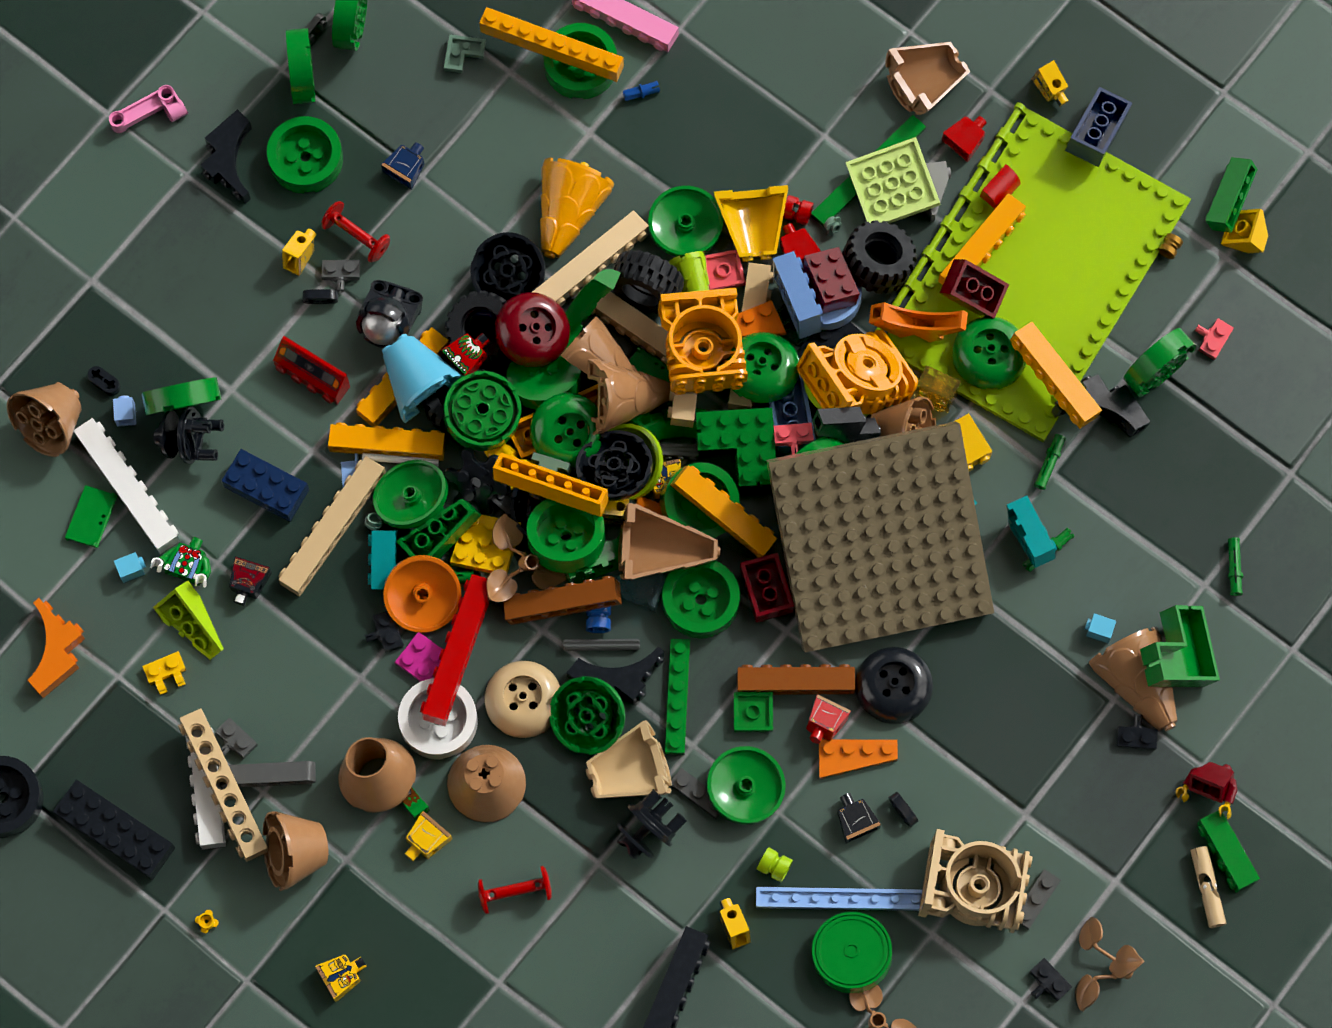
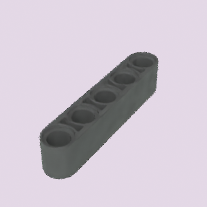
(273, 774)

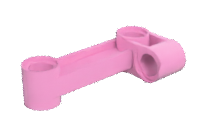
(148, 106)

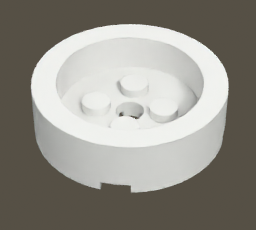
(437, 740)

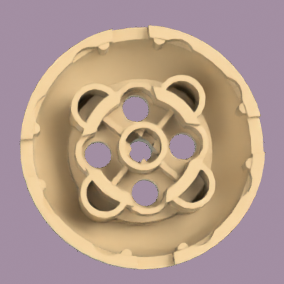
(522, 721)

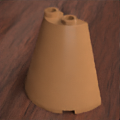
(924, 74)

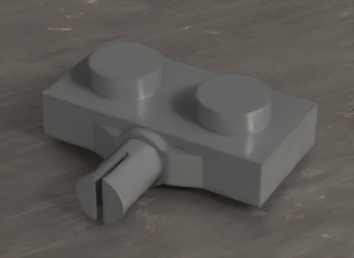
(340, 271)
(235, 739)

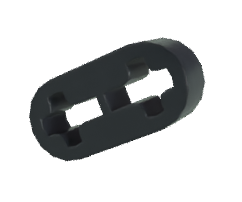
(320, 296)
(101, 384)
(903, 809)

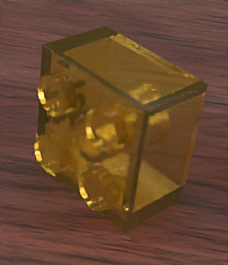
(937, 388)

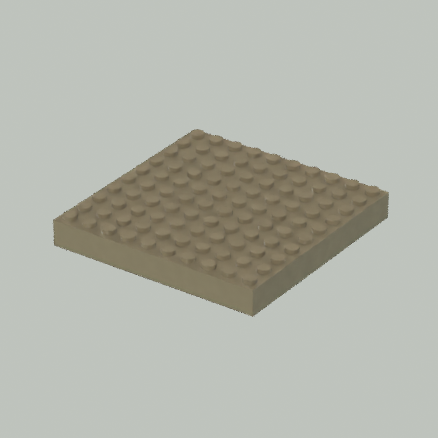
(880, 536)

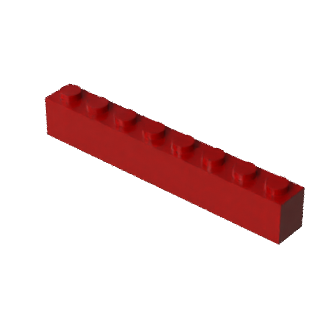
(457, 651)

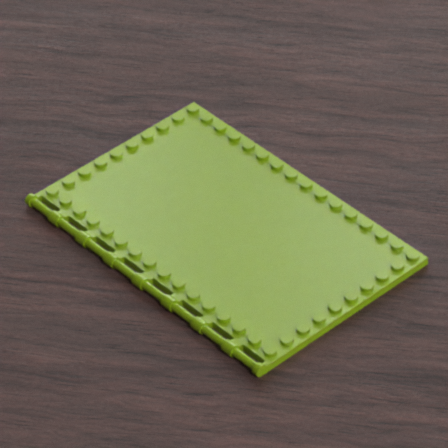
(1066, 263)

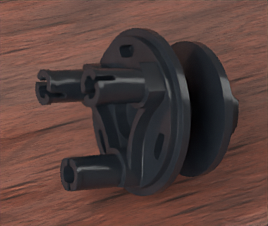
(186, 435)
(652, 823)

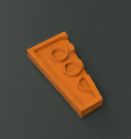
(849, 755)

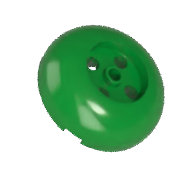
(974, 366)
(768, 384)
(545, 427)
(572, 728)

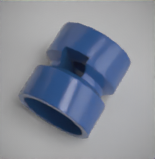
(598, 620)

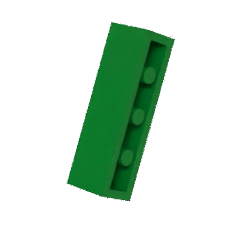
(1231, 194)
(1228, 851)

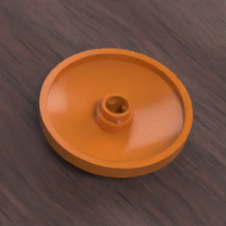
(422, 593)

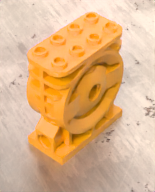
(710, 315)
(858, 373)

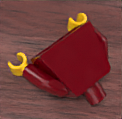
(1212, 782)

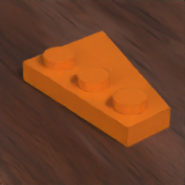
(760, 319)

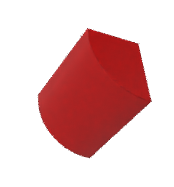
(1004, 182)

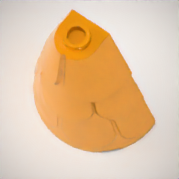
(568, 202)

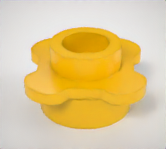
(208, 915)

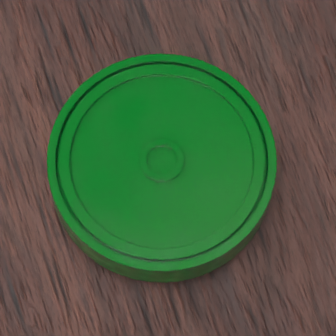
(540, 383)
(852, 952)

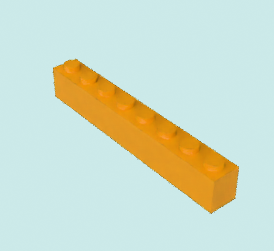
(551, 44)

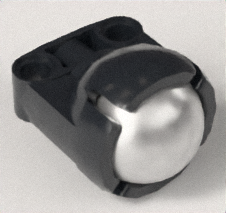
(388, 312)

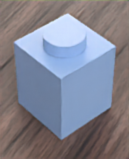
(124, 411)

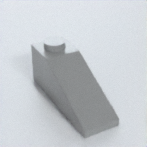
(939, 174)

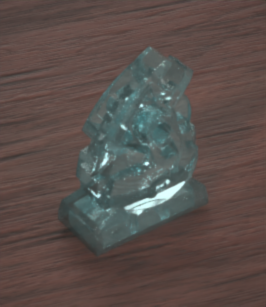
(644, 590)

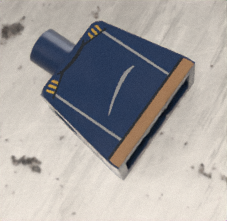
(405, 164)

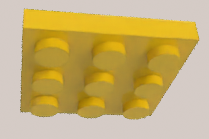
(477, 550)

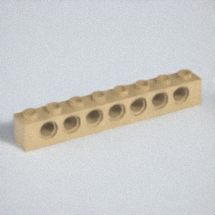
(198, 721)

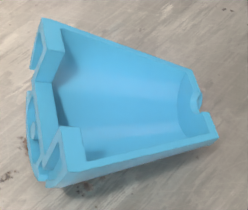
(415, 373)

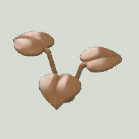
(500, 585)
(1122, 966)
(872, 999)

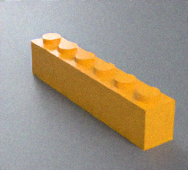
(990, 233)
(1055, 375)
(381, 397)
(384, 441)
(550, 484)
(724, 511)

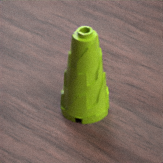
(693, 271)

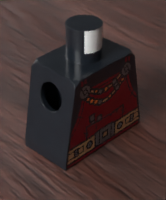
(248, 579)

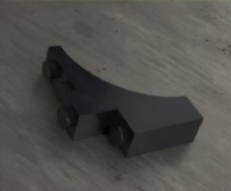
(224, 147)
(1116, 405)
(845, 424)
(625, 679)

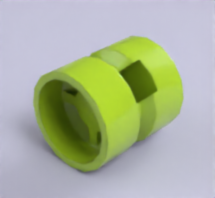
(775, 865)

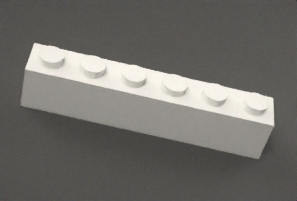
(208, 819)

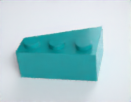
(1030, 532)
(382, 556)

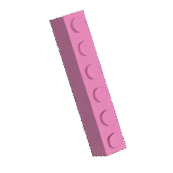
(632, 21)

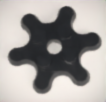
(484, 472)

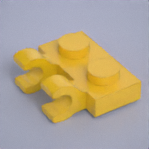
(164, 668)

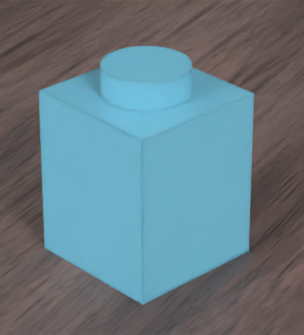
(130, 567)
(1100, 628)

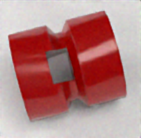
(804, 210)

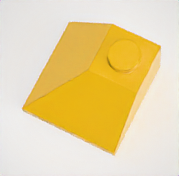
(1248, 233)

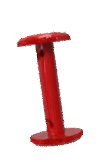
(332, 216)
(514, 889)

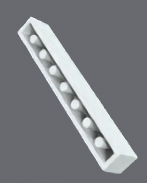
(126, 486)

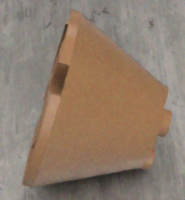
(905, 416)
(45, 417)
(491, 797)

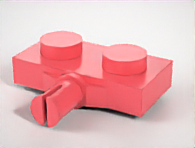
(1214, 338)
(793, 435)

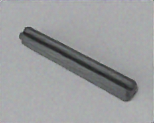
(601, 644)

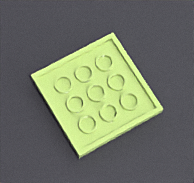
(893, 182)

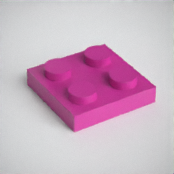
(420, 657)

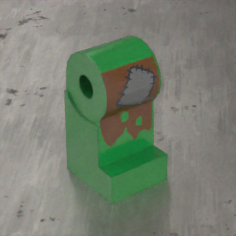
(415, 804)

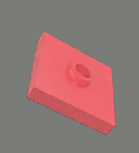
(725, 270)

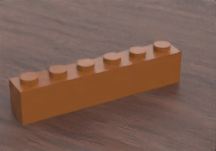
(563, 600)
(797, 680)

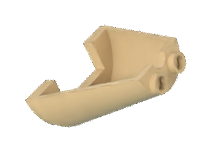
(630, 766)

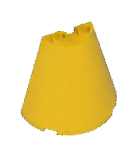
(753, 219)

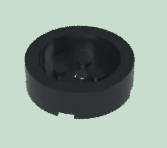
(24, 796)

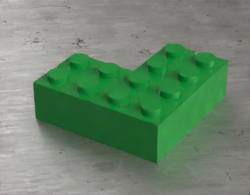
(745, 431)
(1186, 655)

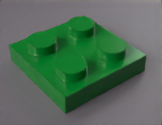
(753, 711)

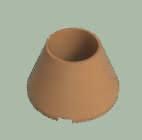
(384, 788)
(294, 848)

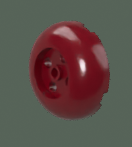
(519, 345)

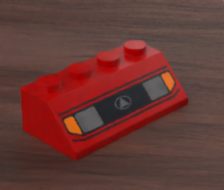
(311, 371)

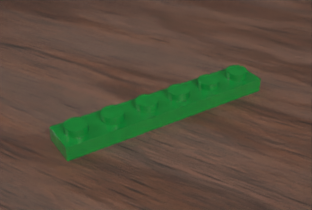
(677, 696)

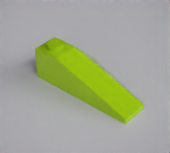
(188, 615)

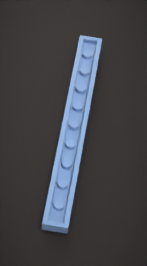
(838, 898)

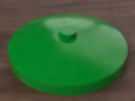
(685, 221)
(410, 494)
(746, 785)

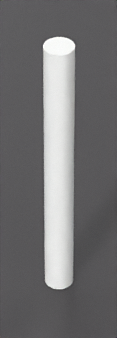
(396, 459)

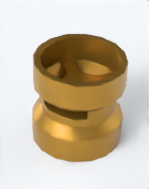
(1170, 246)

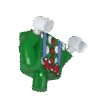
(185, 562)

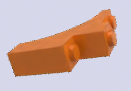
(907, 322)
(56, 662)

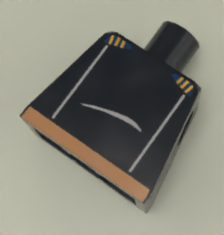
(856, 818)

